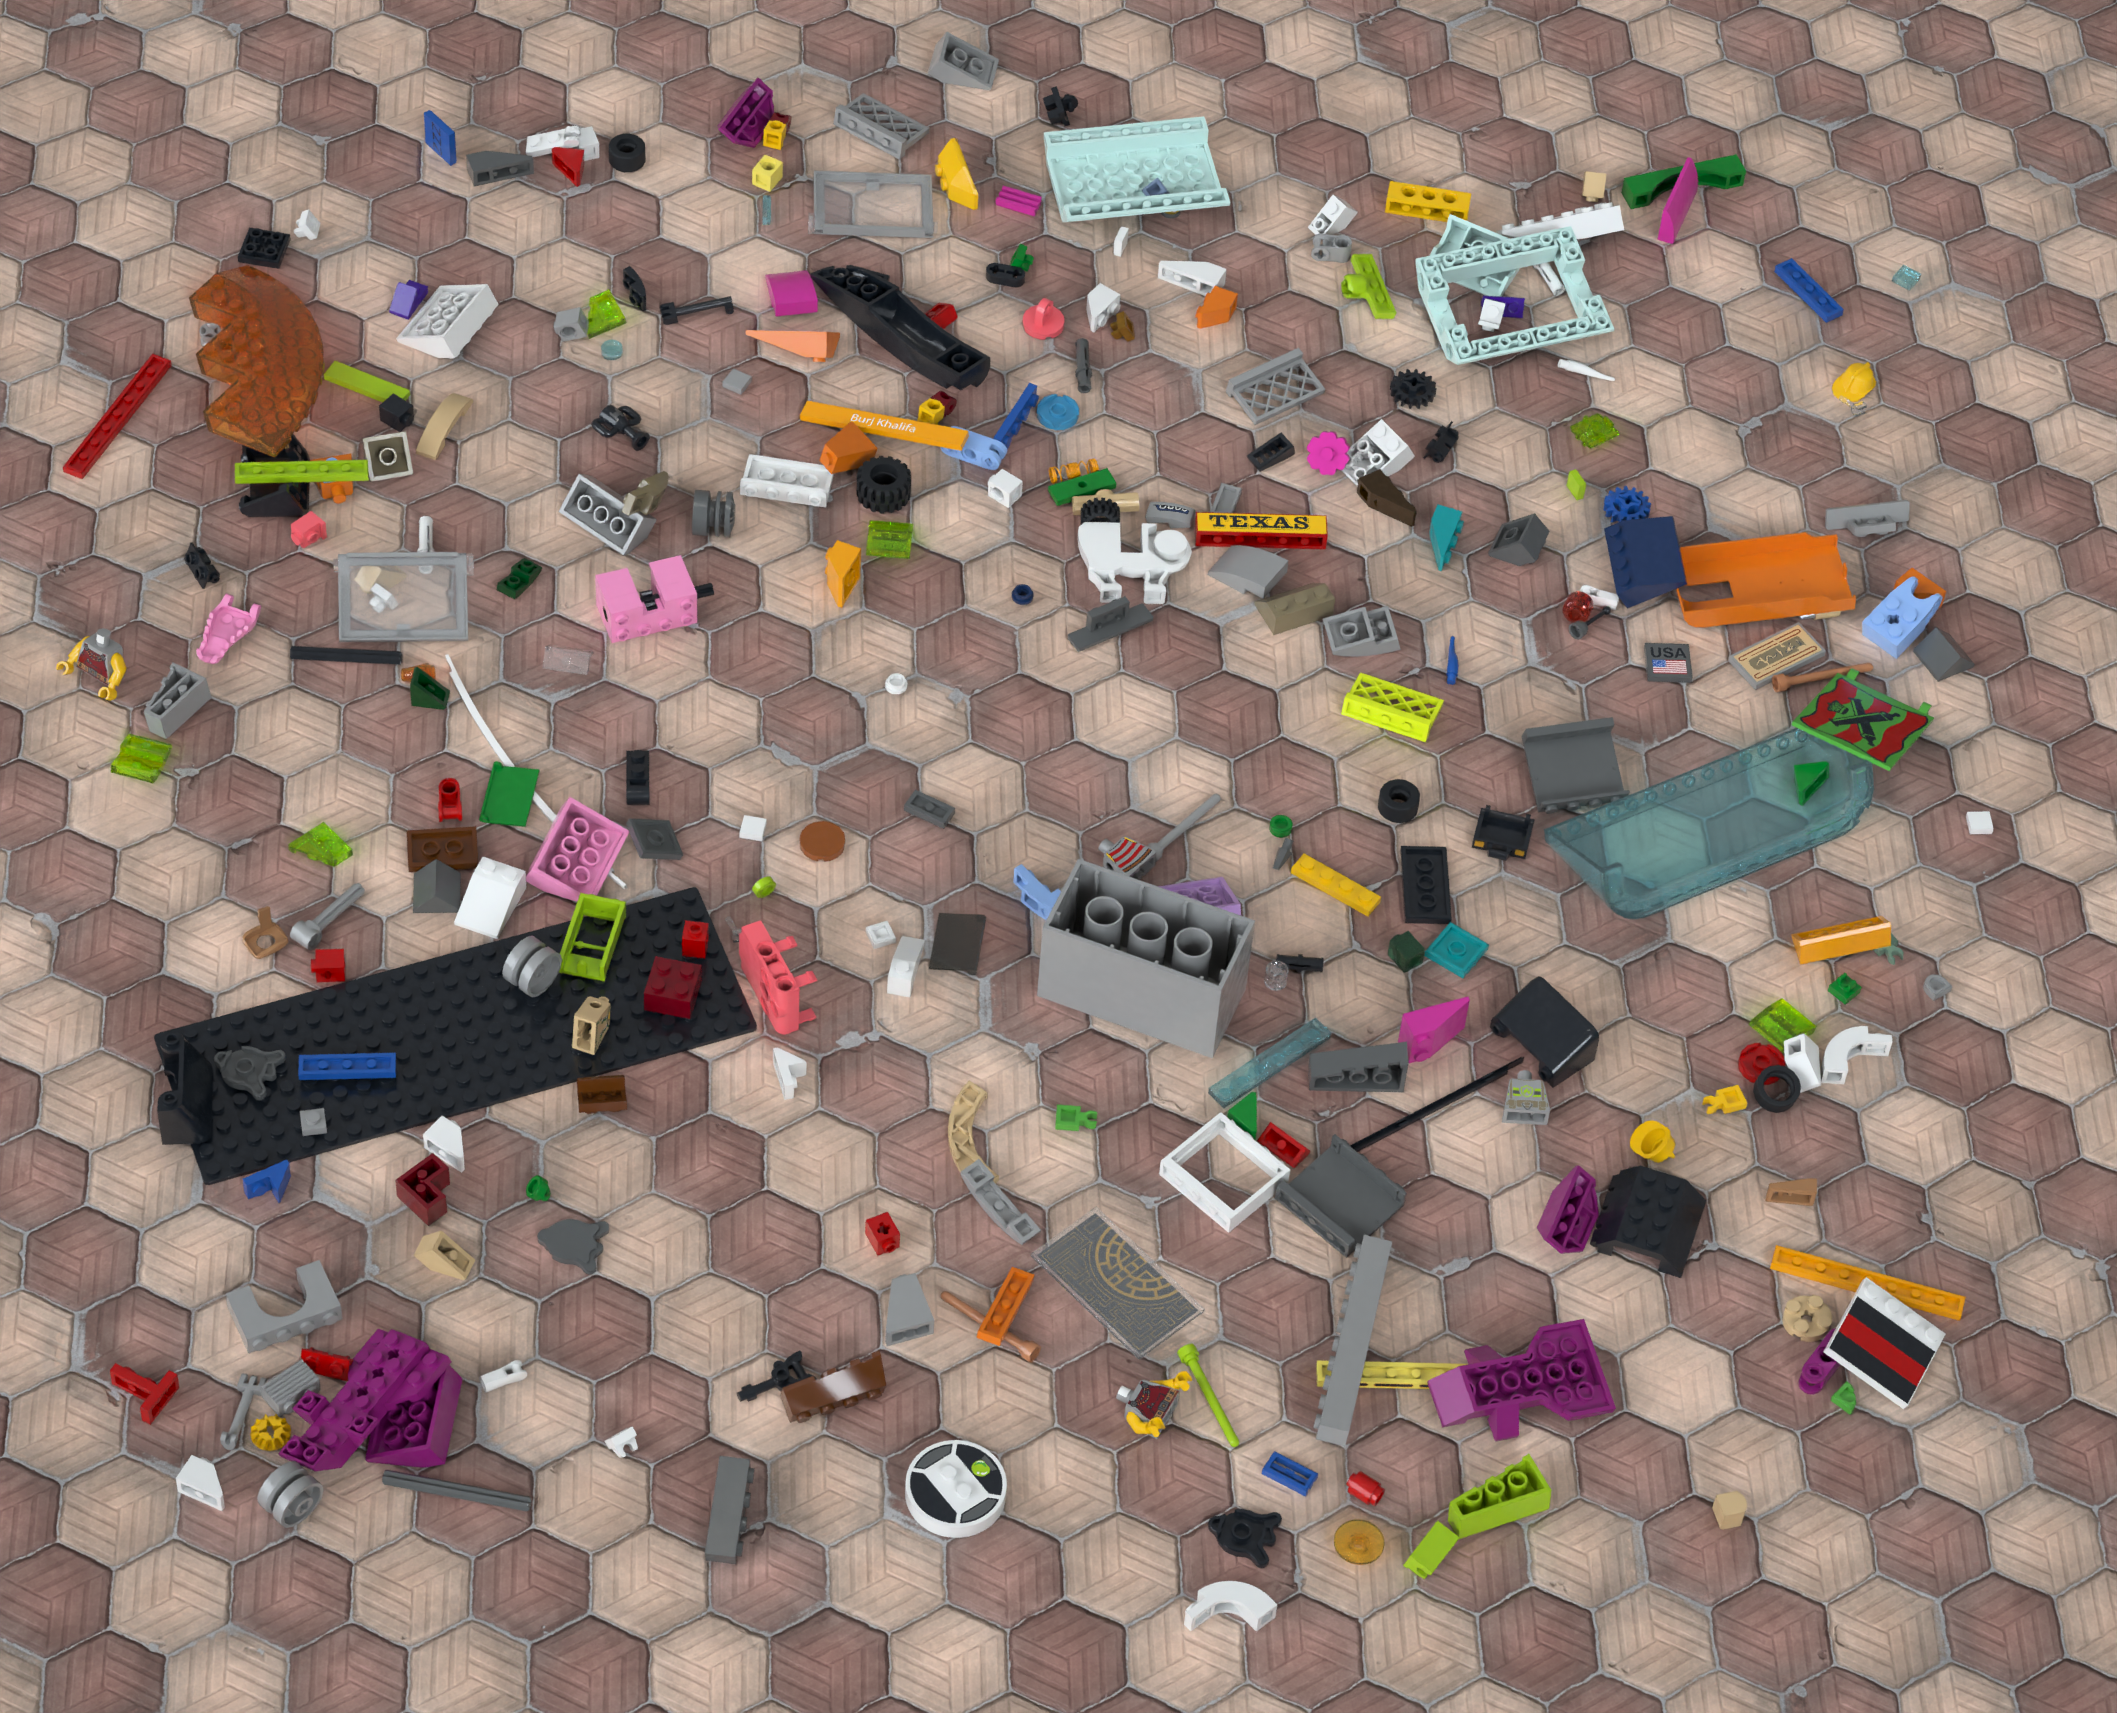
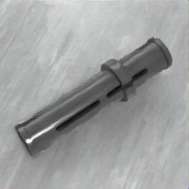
(1083, 371)

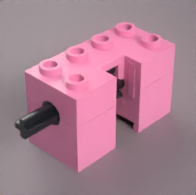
(663, 607)

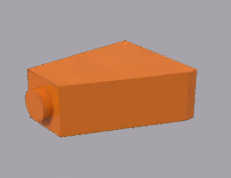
(847, 450)

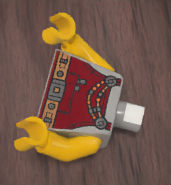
(100, 659)
(1152, 1403)

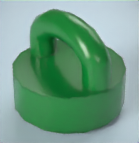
(538, 1189)

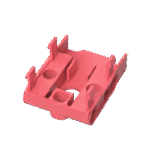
(772, 979)

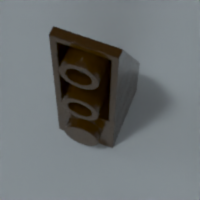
(1383, 496)

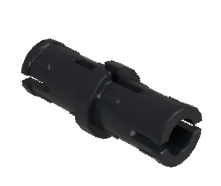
(1302, 963)

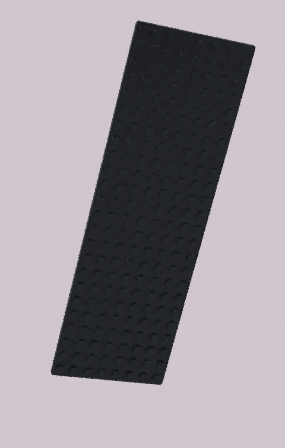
(457, 1037)

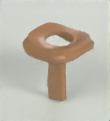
(266, 927)

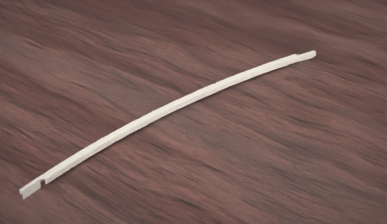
(499, 751)

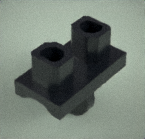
(1064, 104)

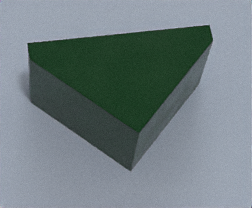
(427, 691)

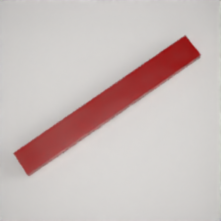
(117, 416)

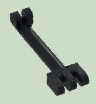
(670, 313)

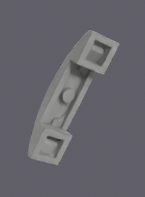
(997, 1205)

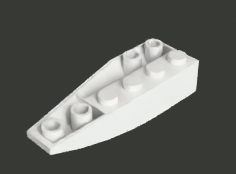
(1585, 222)

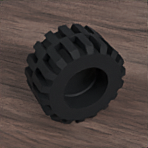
(883, 484)

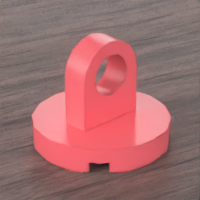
(1043, 320)

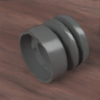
(712, 513)

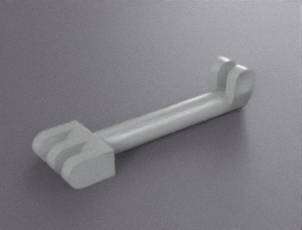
(230, 1439)

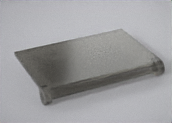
(958, 942)

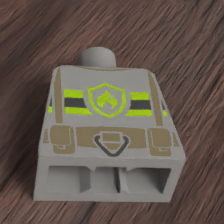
(1526, 1101)

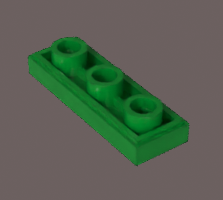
(1081, 486)

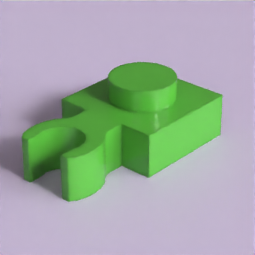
(1071, 1117)

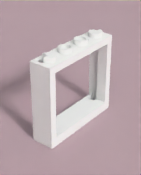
(1202, 1197)

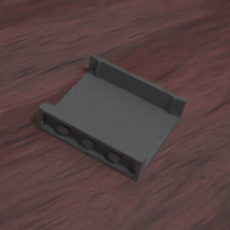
(1573, 765)
(1342, 1196)

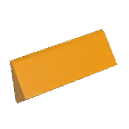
(1842, 939)

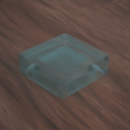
(766, 210)
(1906, 277)

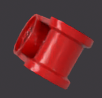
(449, 800)

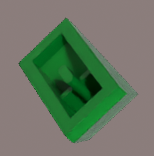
(1809, 779)
(1245, 1114)

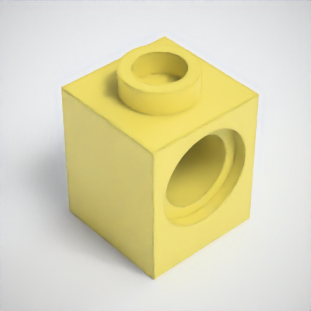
(767, 173)

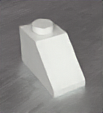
(445, 1142)
(200, 1482)

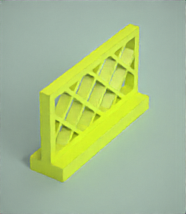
(1389, 715)

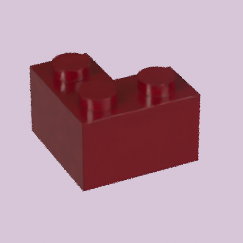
(422, 1188)

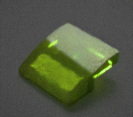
(889, 539)
(141, 758)
(1781, 1022)

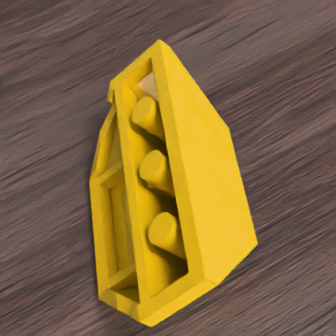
(956, 176)

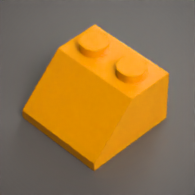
(842, 570)

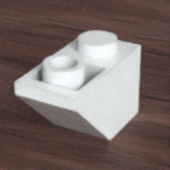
(1333, 217)
(1101, 305)
(1804, 1060)

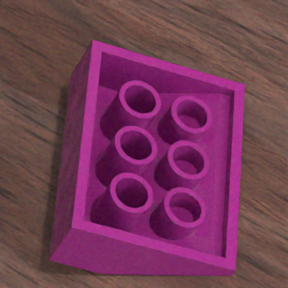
(418, 1431)

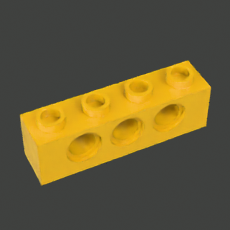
(1426, 202)

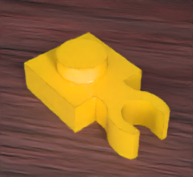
(1727, 1099)

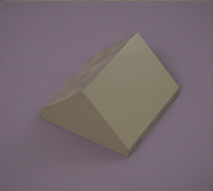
(387, 456)

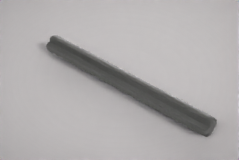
(456, 1490)

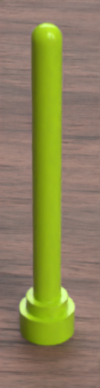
(1189, 1355)

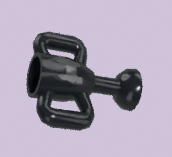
(618, 423)

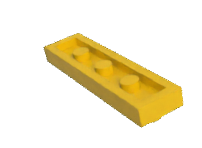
(1335, 884)

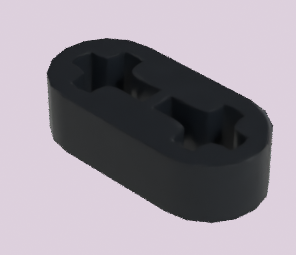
(1005, 275)

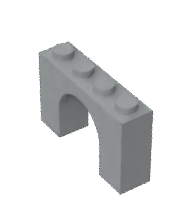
(263, 1330)

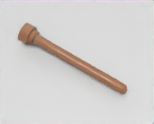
(1782, 682)
(1028, 1349)

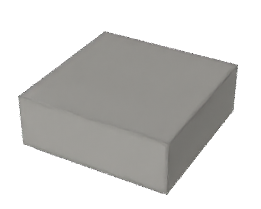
(737, 381)

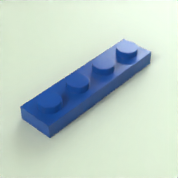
(1809, 290)
(1018, 414)
(347, 1066)

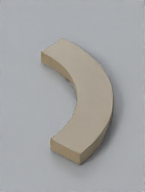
(960, 1126)

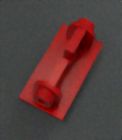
(327, 1365)

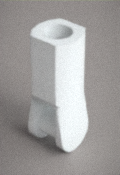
(1600, 597)
(500, 1378)

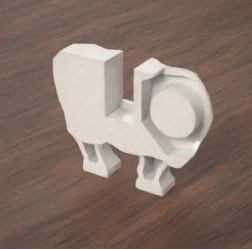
(1159, 557)

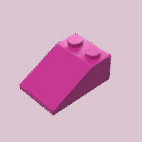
(1432, 1028)

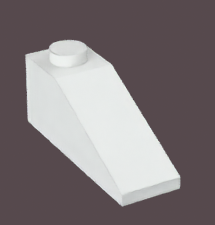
(1192, 275)
(904, 966)

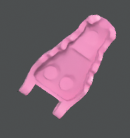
(225, 628)

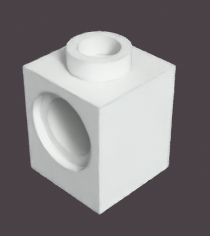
(588, 143)
(1005, 488)

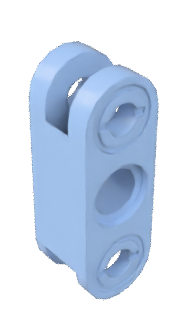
(979, 450)

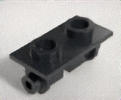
(1445, 437)
(200, 565)

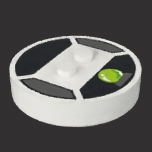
(955, 1488)

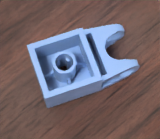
(1900, 618)

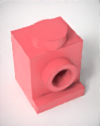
(308, 530)

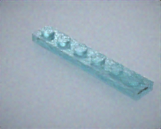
(1269, 1062)

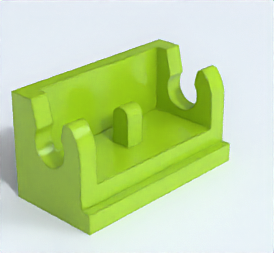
(1431, 1550)

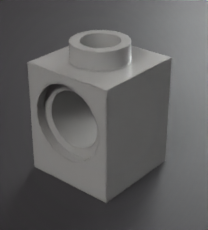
(571, 324)

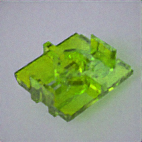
(1594, 430)

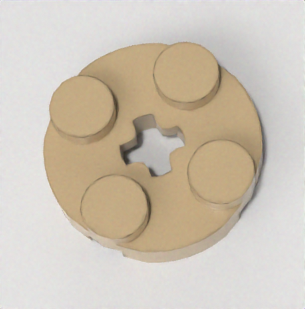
(1813, 1307)

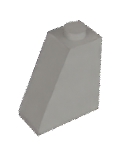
(907, 1311)

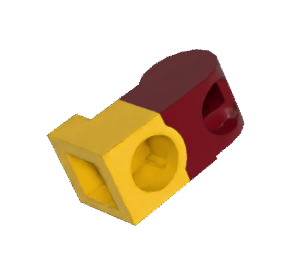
(776, 130)
(936, 408)

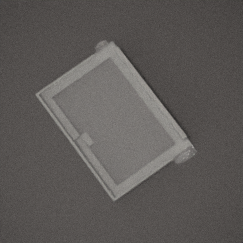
(872, 204)
(403, 596)

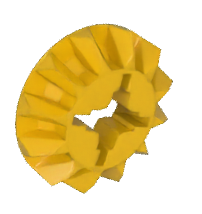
(261, 1437)

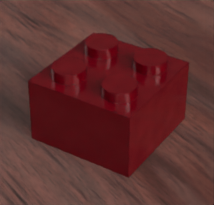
(672, 987)

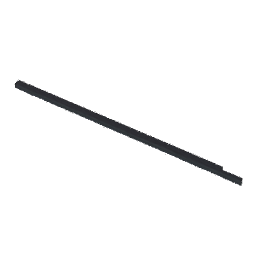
(1435, 1106)

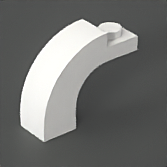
(1849, 1044)
(1232, 1598)

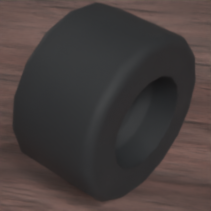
(627, 153)
(1400, 790)

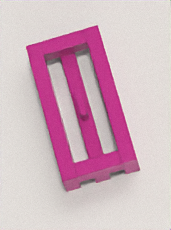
(1018, 201)

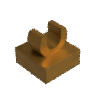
(1123, 327)

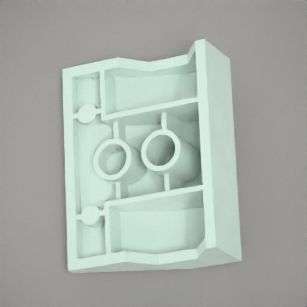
(1464, 234)

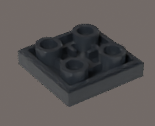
(264, 248)

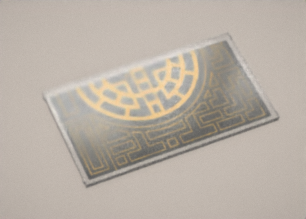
(1117, 1283)

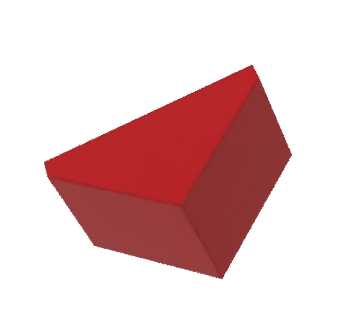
(569, 162)

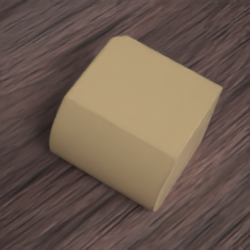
(1729, 1509)

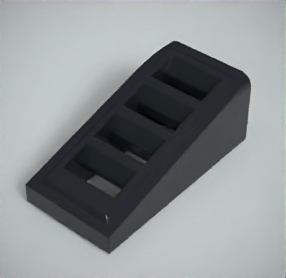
(1273, 444)

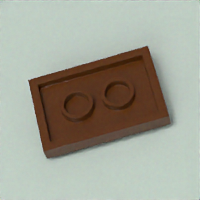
(451, 846)

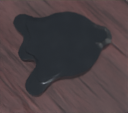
(1246, 1534)

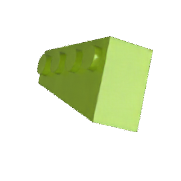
(1502, 1499)

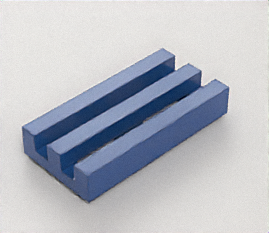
(1288, 1477)

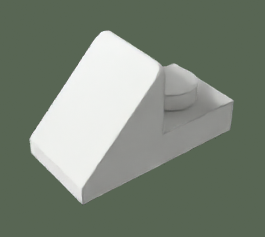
(788, 1068)

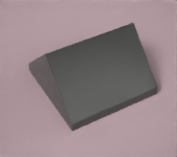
(1942, 655)
(436, 889)

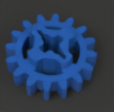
(1626, 505)

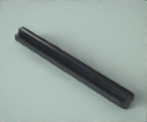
(346, 655)

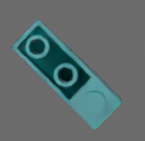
(1443, 531)

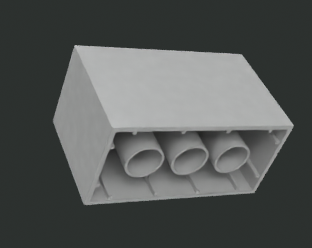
(1145, 958)

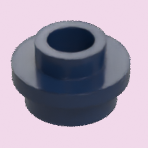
(1022, 594)

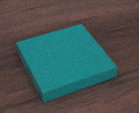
(1456, 950)

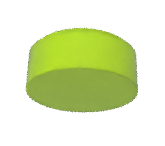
(764, 887)

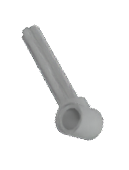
(309, 932)

